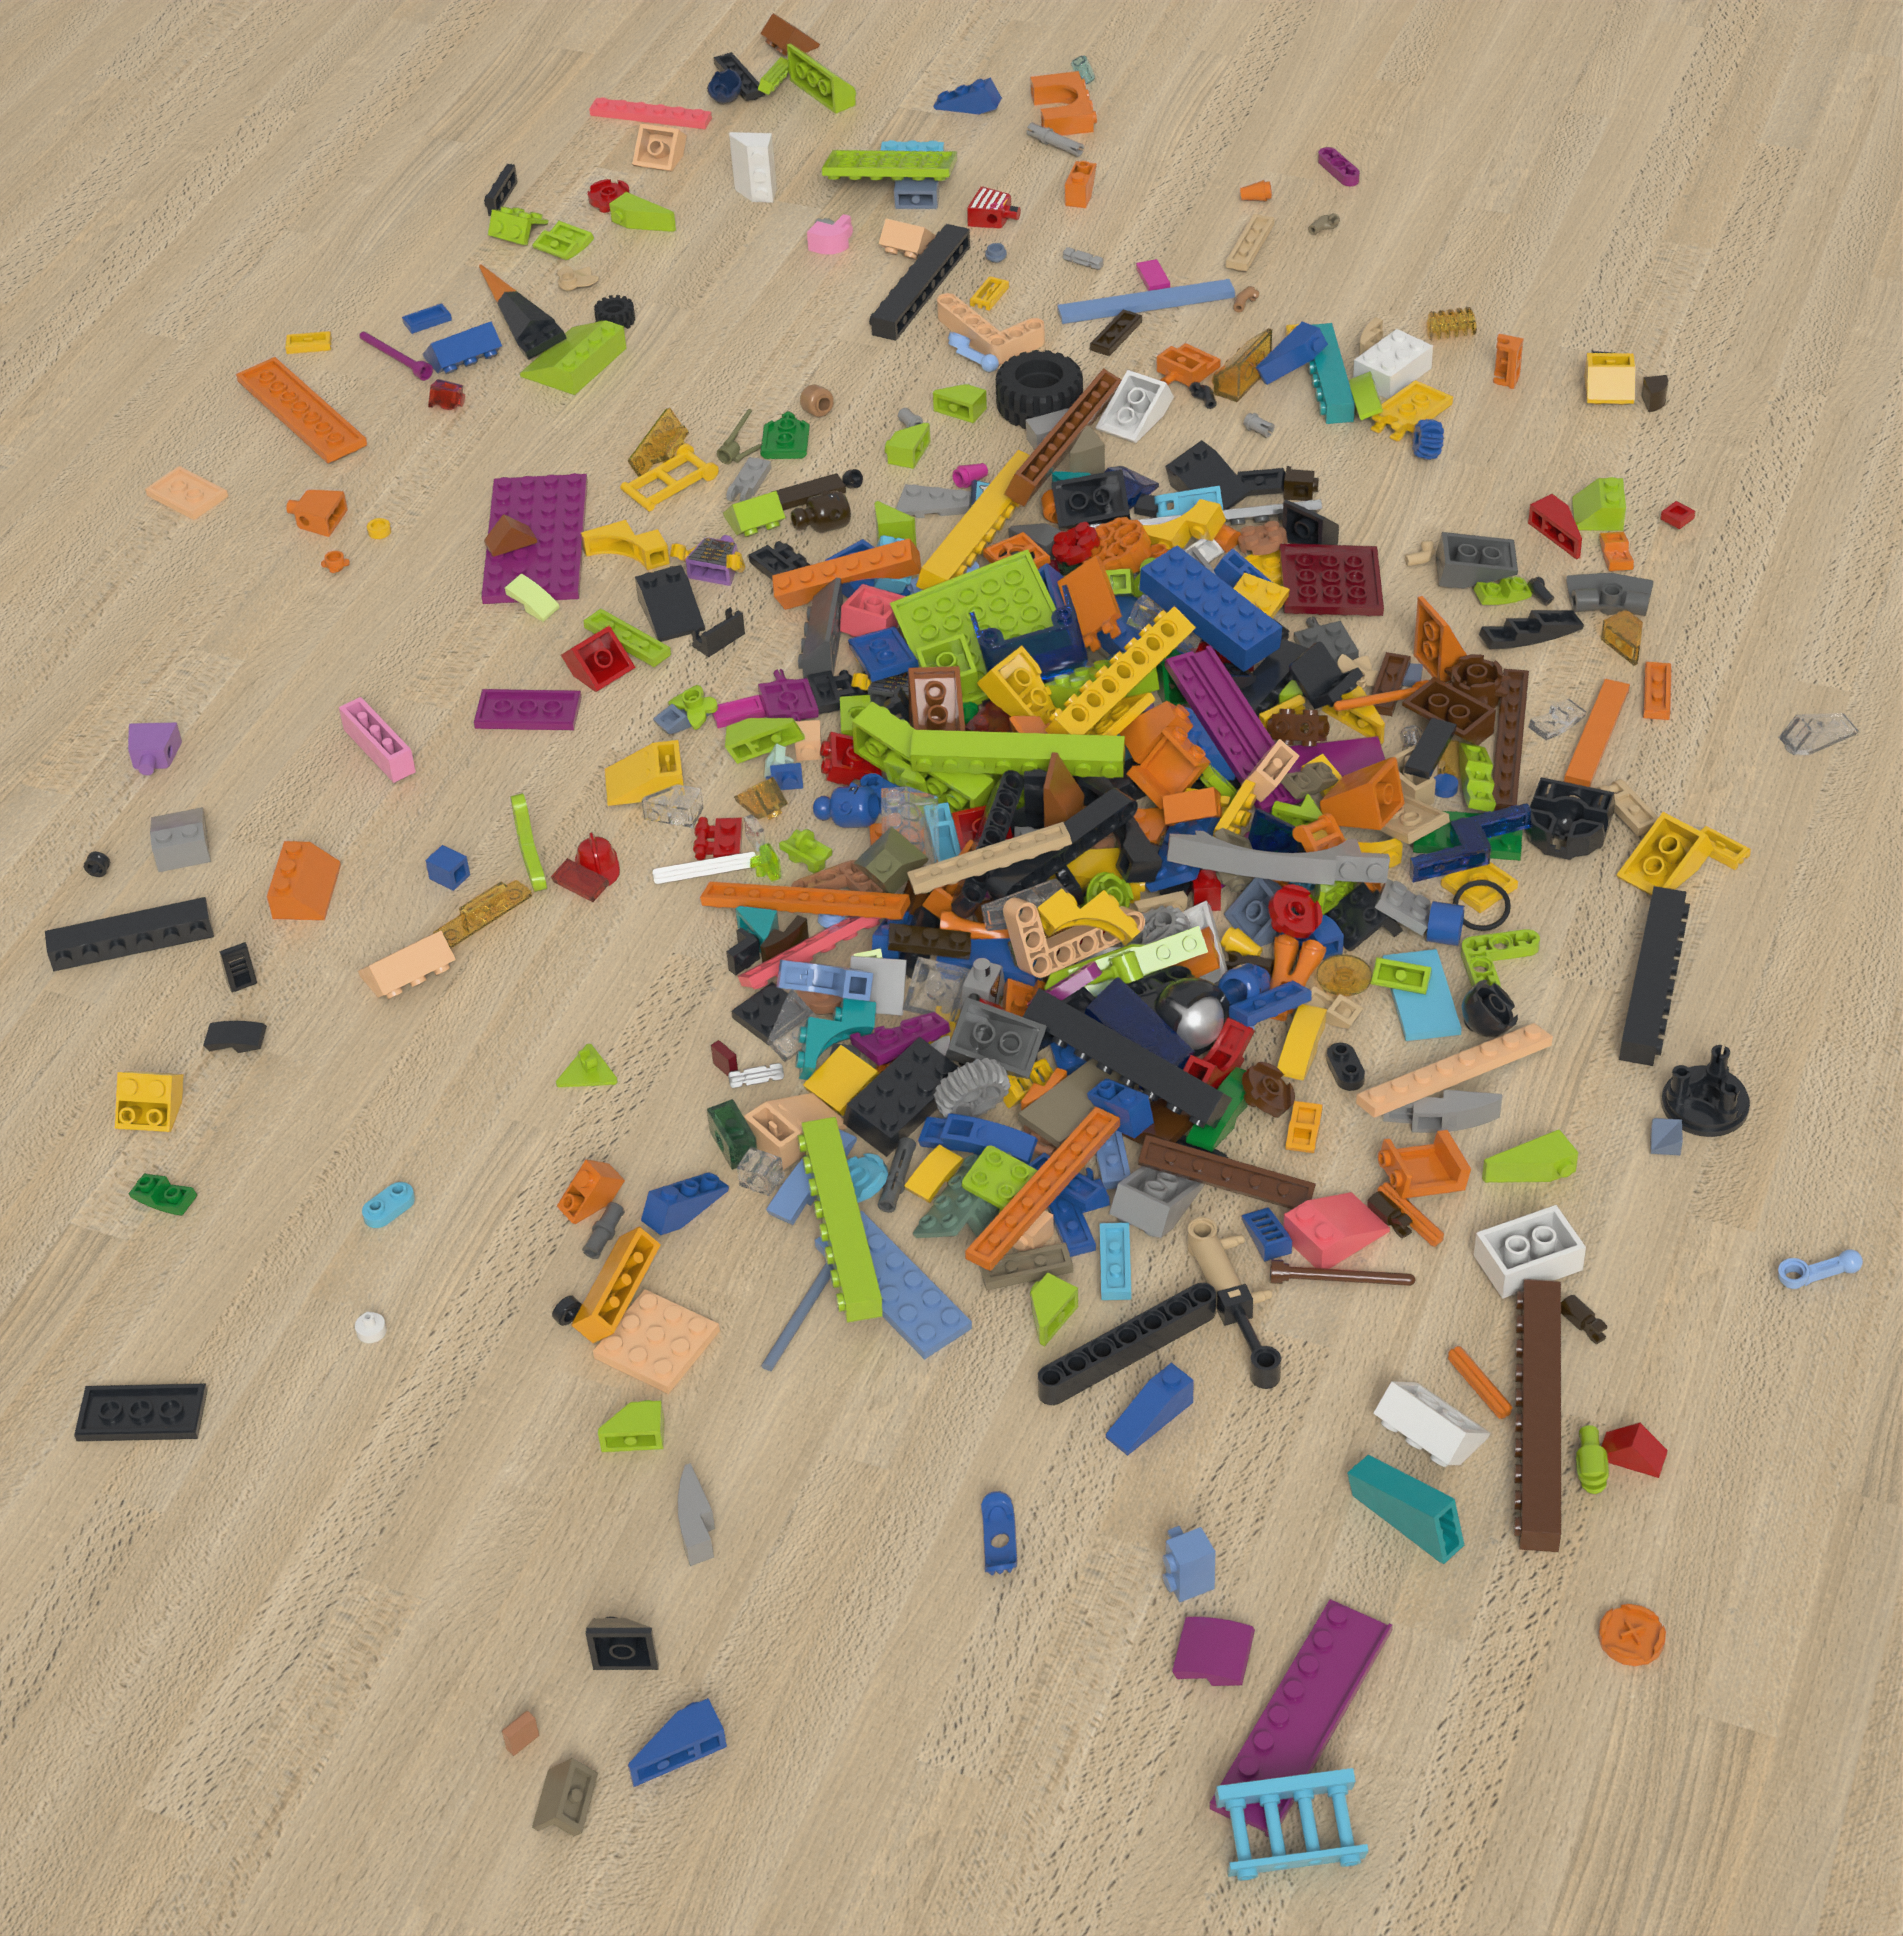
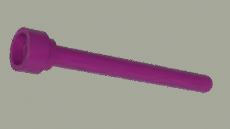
(420, 368)

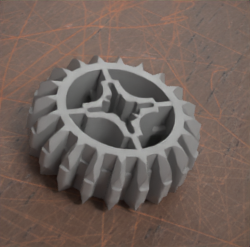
(1161, 924)
(972, 1088)

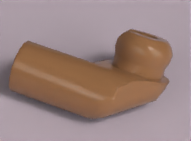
(1243, 296)

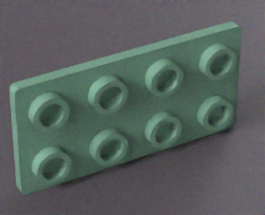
(956, 1208)

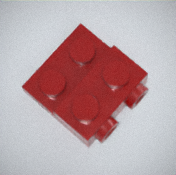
(841, 761)

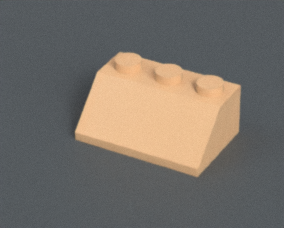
(408, 966)

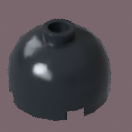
(1488, 1010)

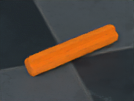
(1420, 1223)
(1480, 1382)

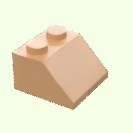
(659, 147)
(905, 238)

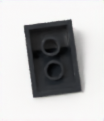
(1205, 468)
(1090, 499)
(669, 603)

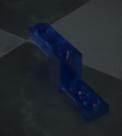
(1470, 842)

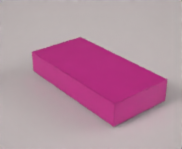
(1152, 275)
(738, 710)

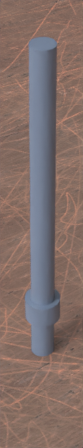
(797, 1318)

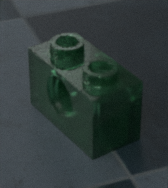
(730, 1131)

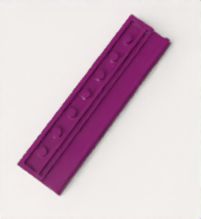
(1226, 716)
(1308, 1704)

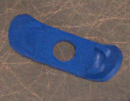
(999, 1519)

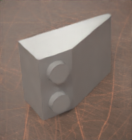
(179, 839)
(1153, 1200)

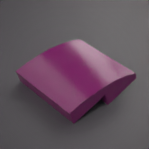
(1213, 1651)

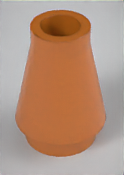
(1258, 191)

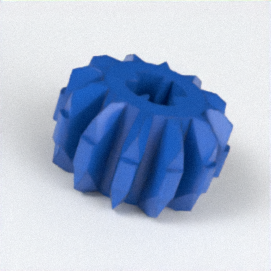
(1428, 439)

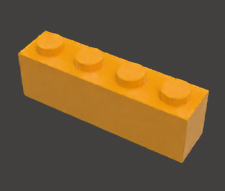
(616, 1285)

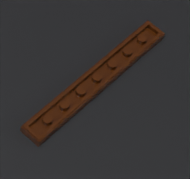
(1510, 739)

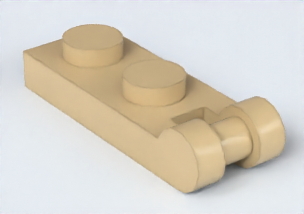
(1631, 807)

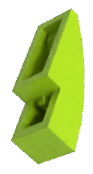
(1365, 395)

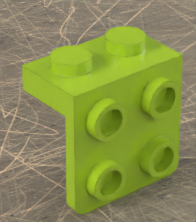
(513, 224)
(997, 1177)

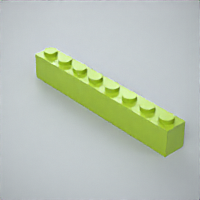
(1018, 752)
(841, 1220)

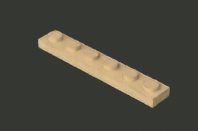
(989, 858)

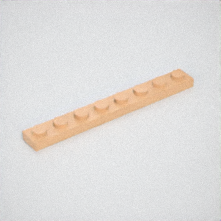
(1453, 1070)

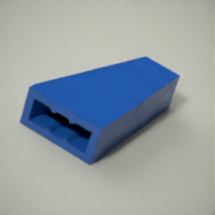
(997, 953)

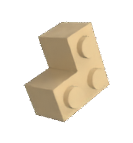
(1415, 786)

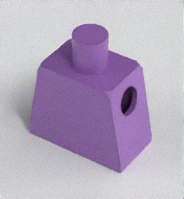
(153, 745)

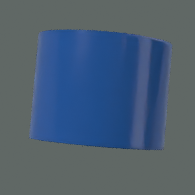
(1445, 923)

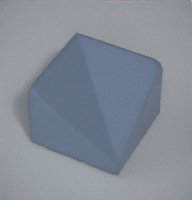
(1666, 1136)

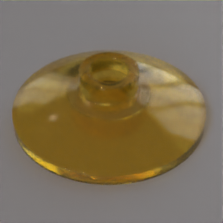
(1344, 975)

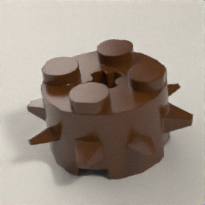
(1479, 678)

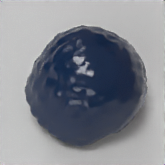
(724, 86)

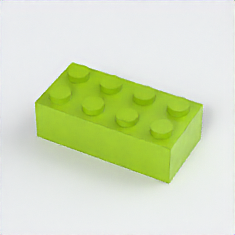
(1066, 685)

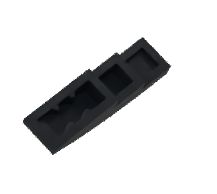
(1537, 628)

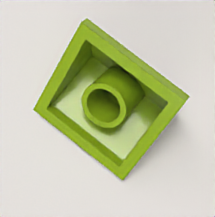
(894, 523)

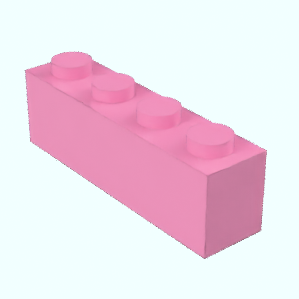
(377, 739)

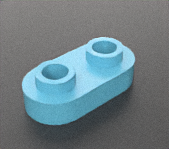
(390, 1205)

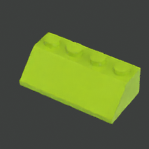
(819, 81)

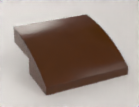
(1166, 1124)

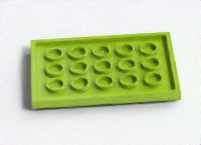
(889, 163)

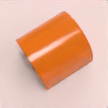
(1227, 538)

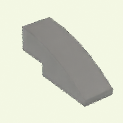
(694, 1518)

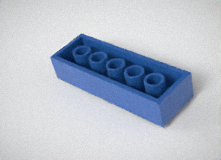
(1215, 609)

